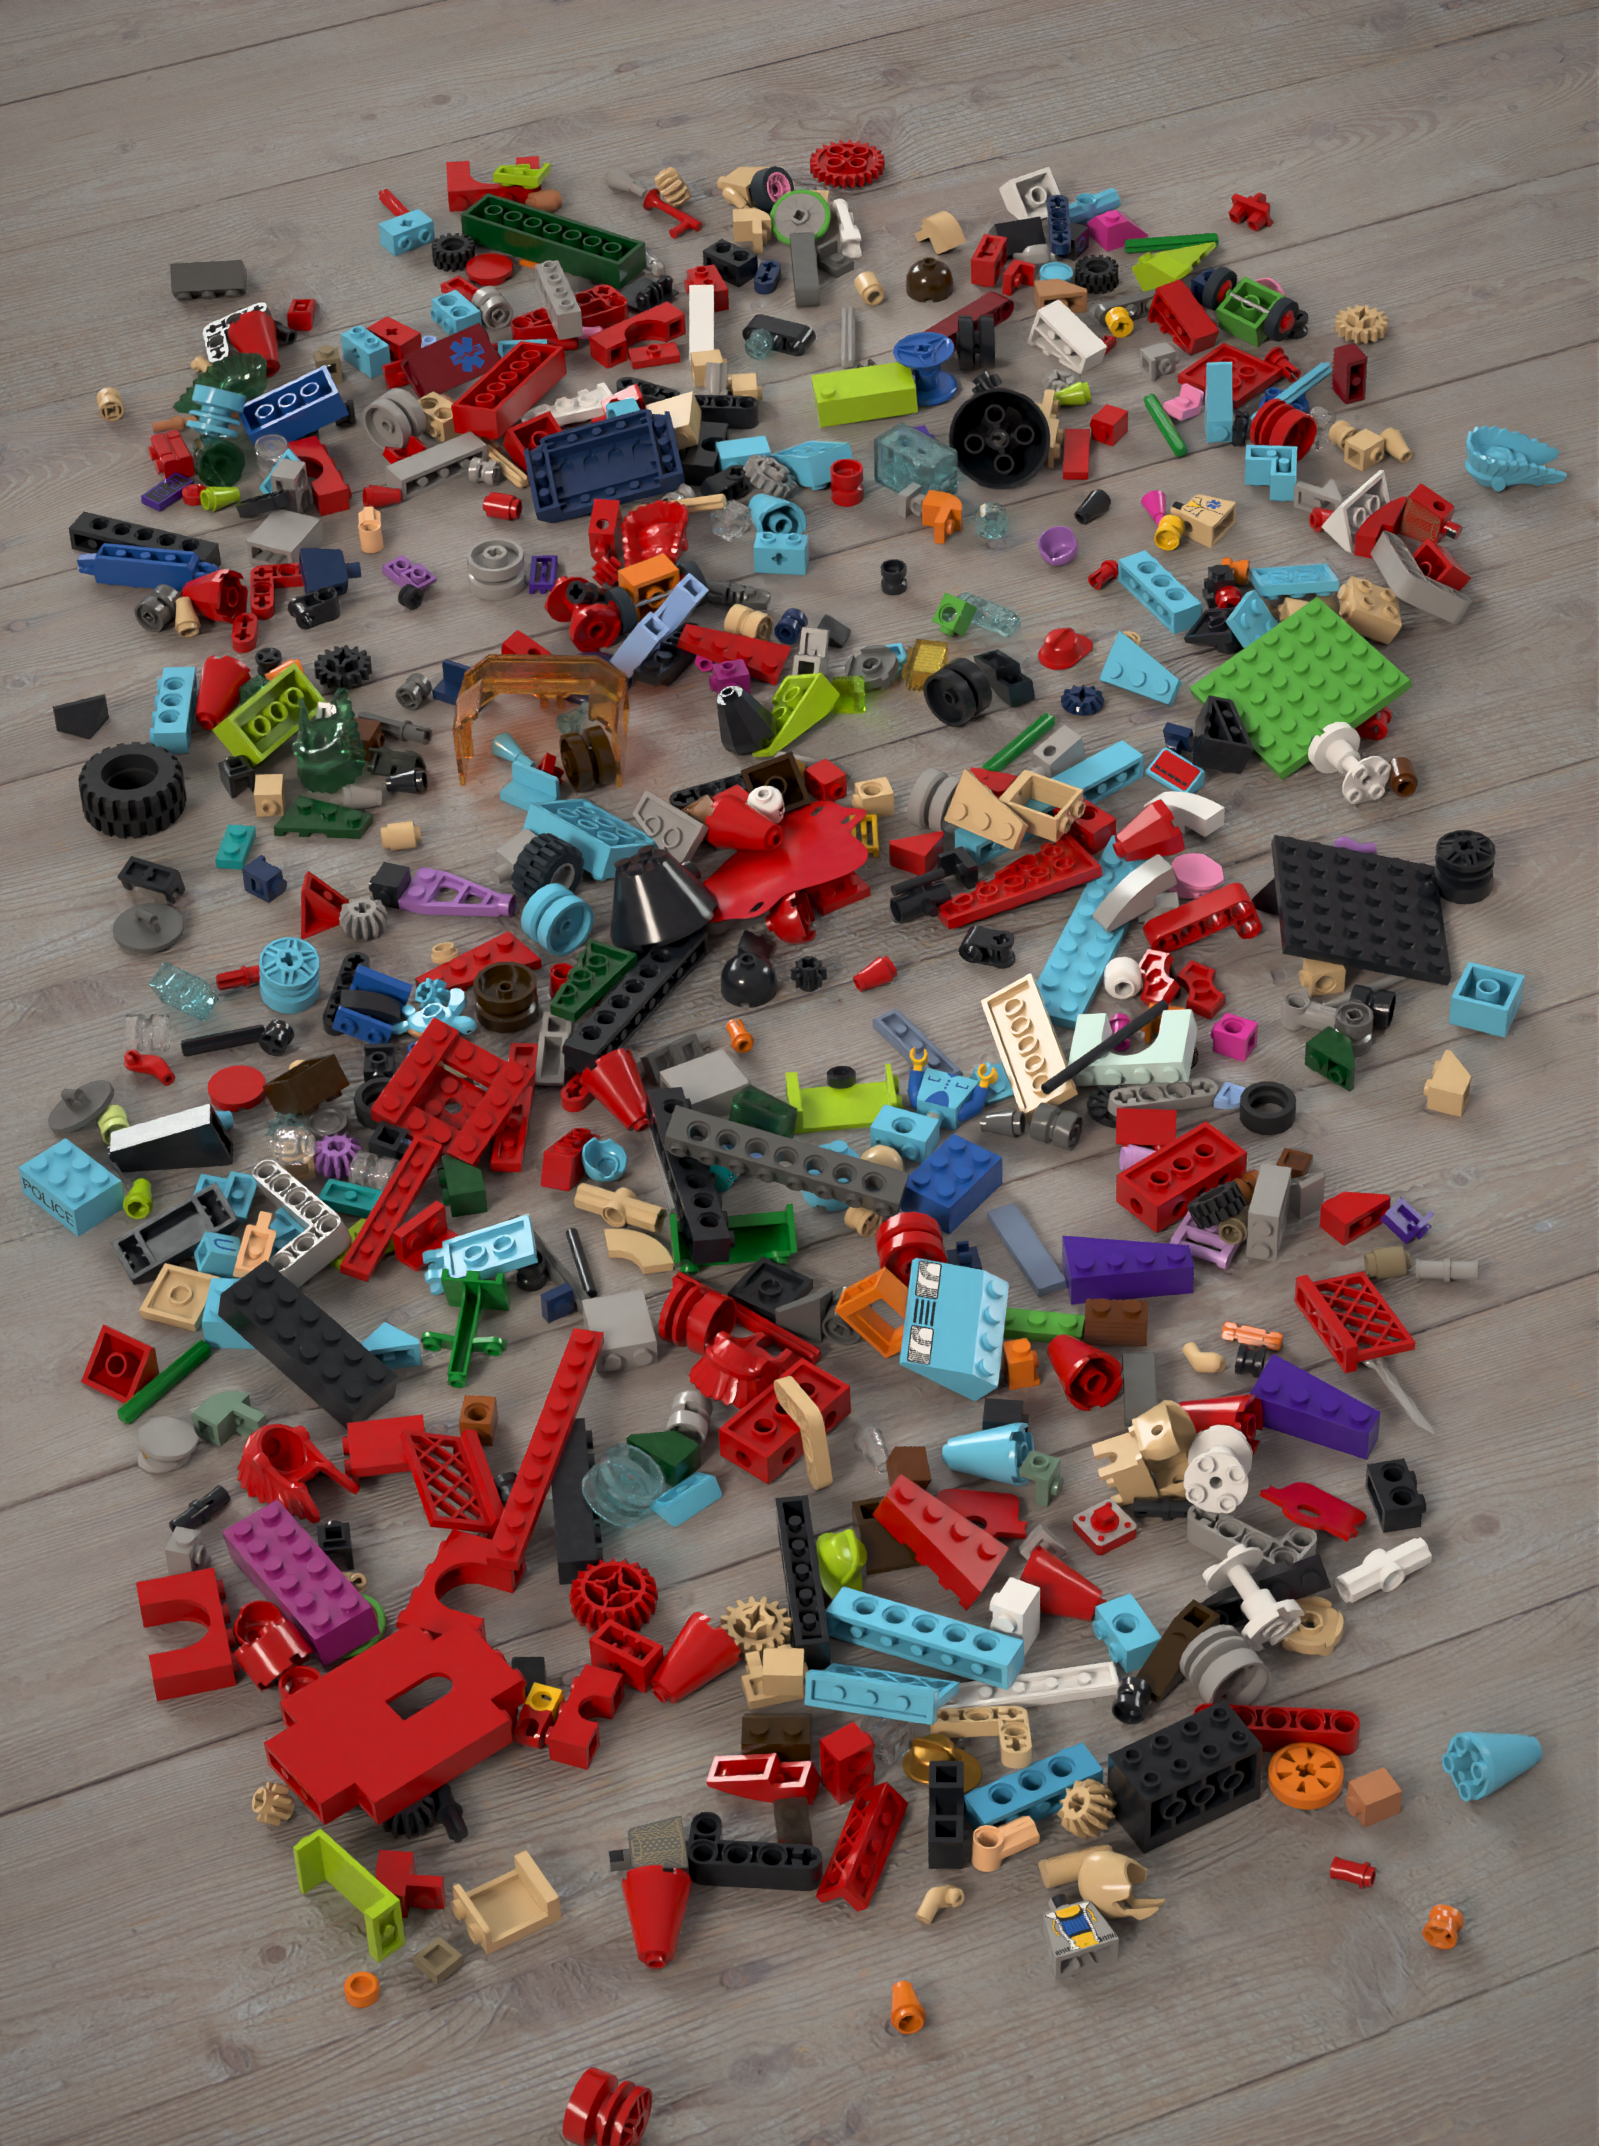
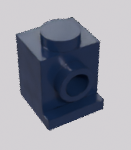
(263, 879)

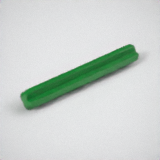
(1168, 242)
(1165, 425)
(1020, 743)
(163, 1382)

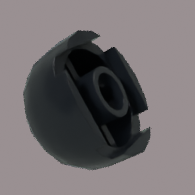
(748, 980)

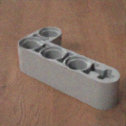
(1221, 1532)

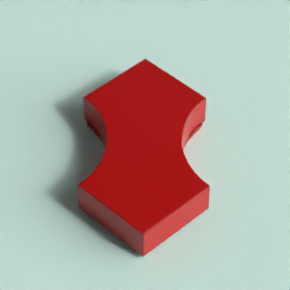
(1157, 981)
(1203, 996)

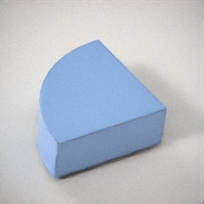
(1228, 1096)

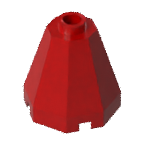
(218, 595)
(1149, 834)

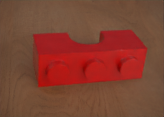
(592, 1695)

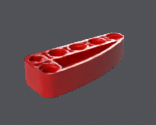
(598, 306)

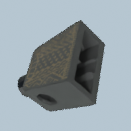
(653, 1845)

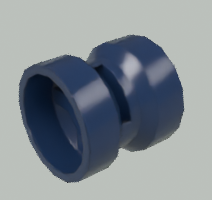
(790, 626)

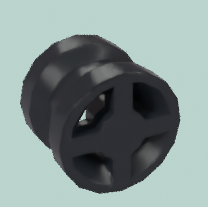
(1300, 329)
(349, 418)
(267, 660)
(276, 1037)
(1250, 1360)

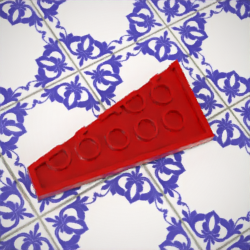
(1022, 881)

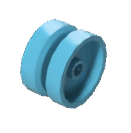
(557, 919)

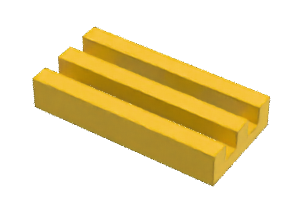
(871, 848)

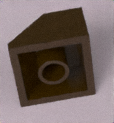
(777, 1733)

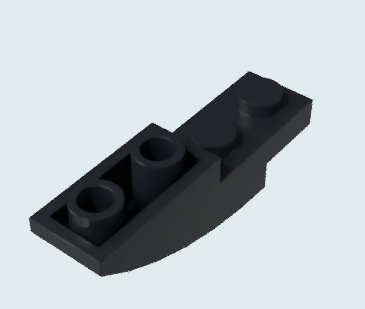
(667, 663)
(1282, 1581)

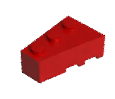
(1182, 318)

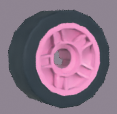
(769, 186)

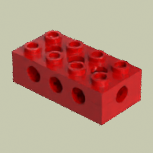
(1171, 1177)
(764, 1435)

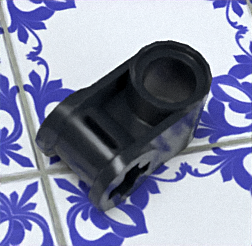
(726, 482)
(317, 607)
(986, 945)

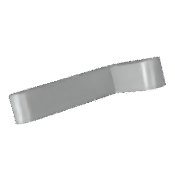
(1410, 583)
(324, 1231)

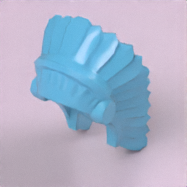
(1509, 458)

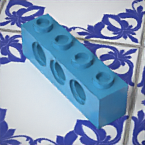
(1031, 1790)

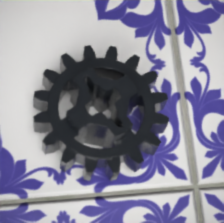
(343, 667)

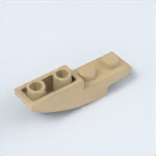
(1050, 409)

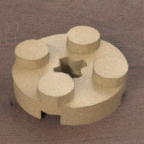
(1326, 1630)

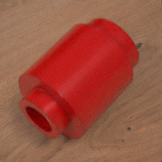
(502, 506)

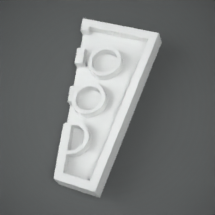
(578, 409)

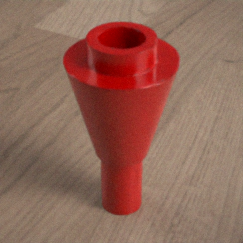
(1318, 518)

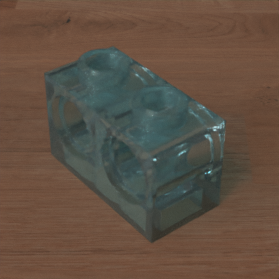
(183, 991)

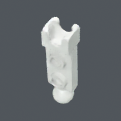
(849, 234)

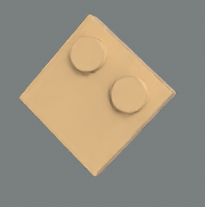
(177, 1297)

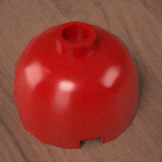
(791, 919)

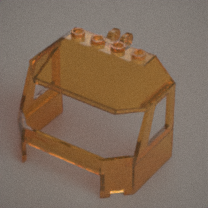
(544, 678)

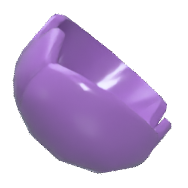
(1058, 545)

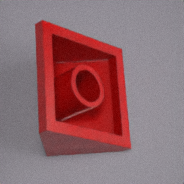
(120, 1365)

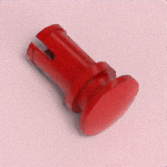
(1278, 358)

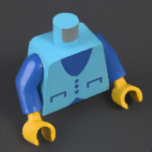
(947, 1095)

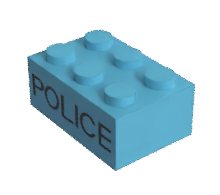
(71, 1187)

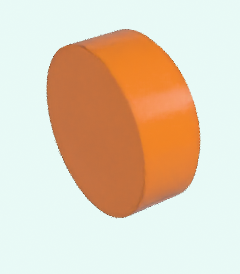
(361, 1989)

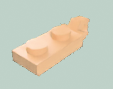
(255, 1246)

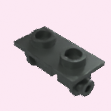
(386, 759)

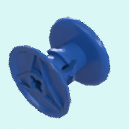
(924, 355)

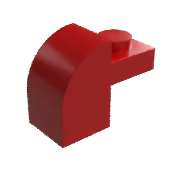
(398, 1874)

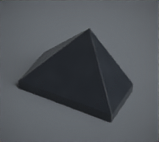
(81, 717)

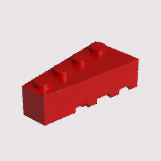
(941, 1539)

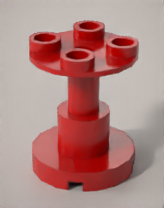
(590, 625)

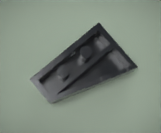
(1221, 737)

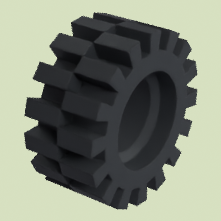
(452, 251)
(1096, 274)
(1216, 1205)

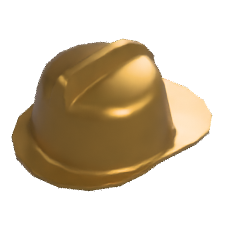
(939, 1748)

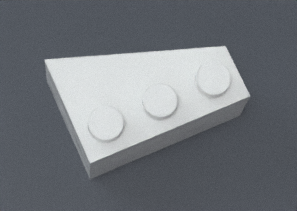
(1066, 337)

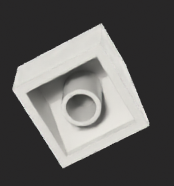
(1028, 194)

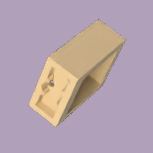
(1049, 791)

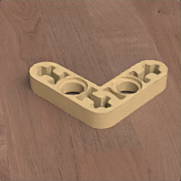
(811, 1423)
(1006, 1722)

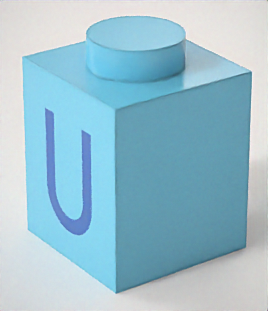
(217, 1254)

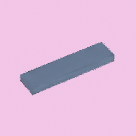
(904, 1036)
(1026, 1249)

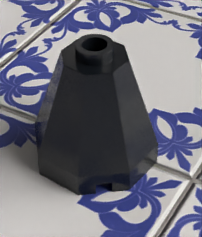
(743, 721)

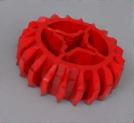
(614, 1593)

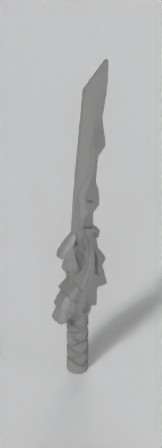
(1392, 1384)

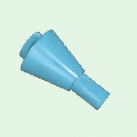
(507, 748)

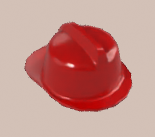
(1063, 648)

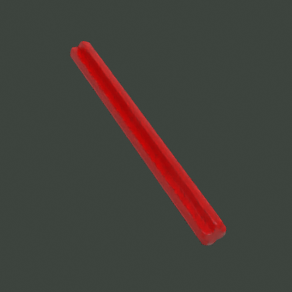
(757, 1323)

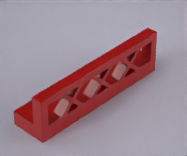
(868, 1839)

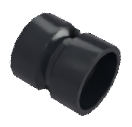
(1381, 1003)

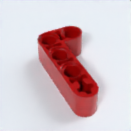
(1204, 917)

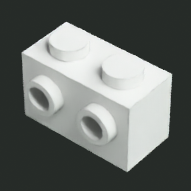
(1017, 1611)

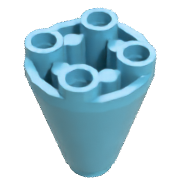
(1488, 1761)

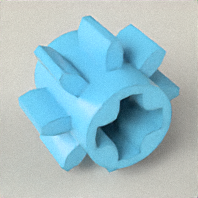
(432, 992)

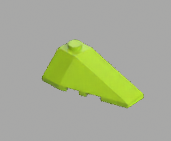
(1168, 265)

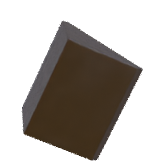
(781, 774)

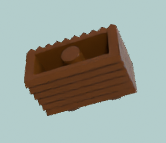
(1116, 1322)

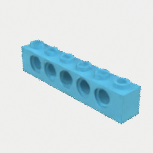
(925, 1638)

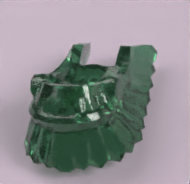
(238, 374)
(329, 747)

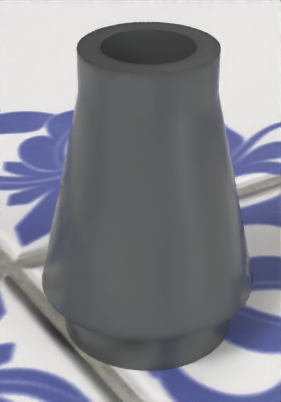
(1005, 1122)

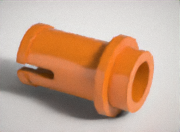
(741, 1039)

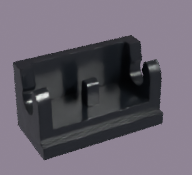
(152, 877)

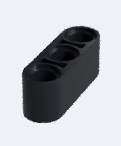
(788, 336)
(737, 411)

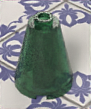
(218, 461)

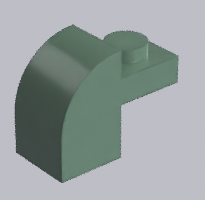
(225, 1415)

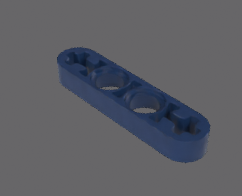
(1058, 224)

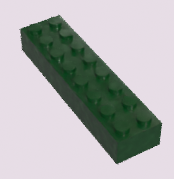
(550, 237)

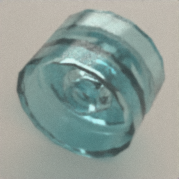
(623, 1485)

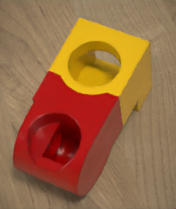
(537, 1716)

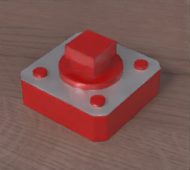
(1104, 1527)

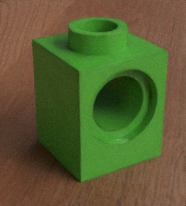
(949, 606)

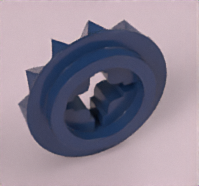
(1071, 700)

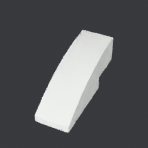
(1192, 812)

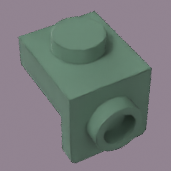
(1046, 1473)

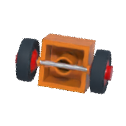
(646, 587)

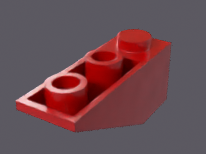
(562, 1161)

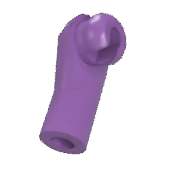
(1352, 845)

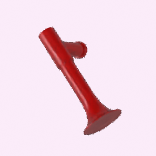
(653, 200)

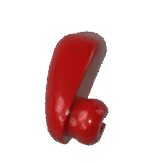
(149, 1065)

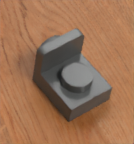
(832, 261)

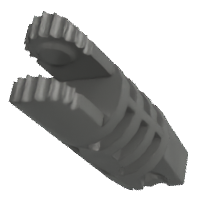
(728, 594)

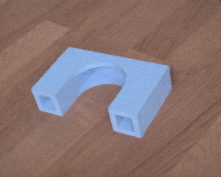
(654, 627)

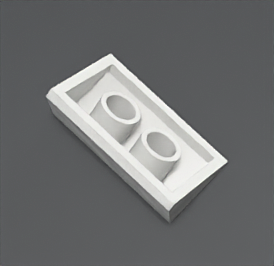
(1356, 509)

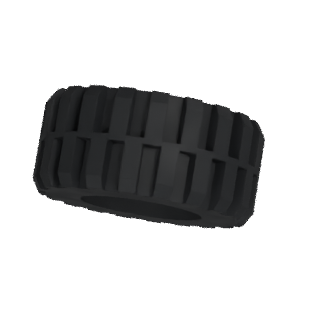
(132, 790)

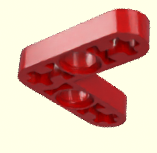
(267, 579)

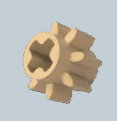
(273, 1804)

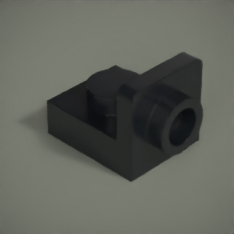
(961, 865)

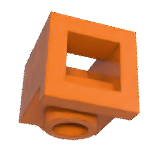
(1020, 1364)

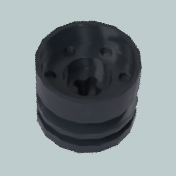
(1464, 866)

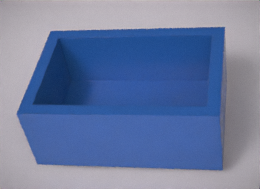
(953, 1182)

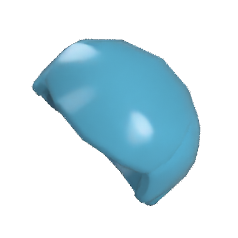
(604, 1160)

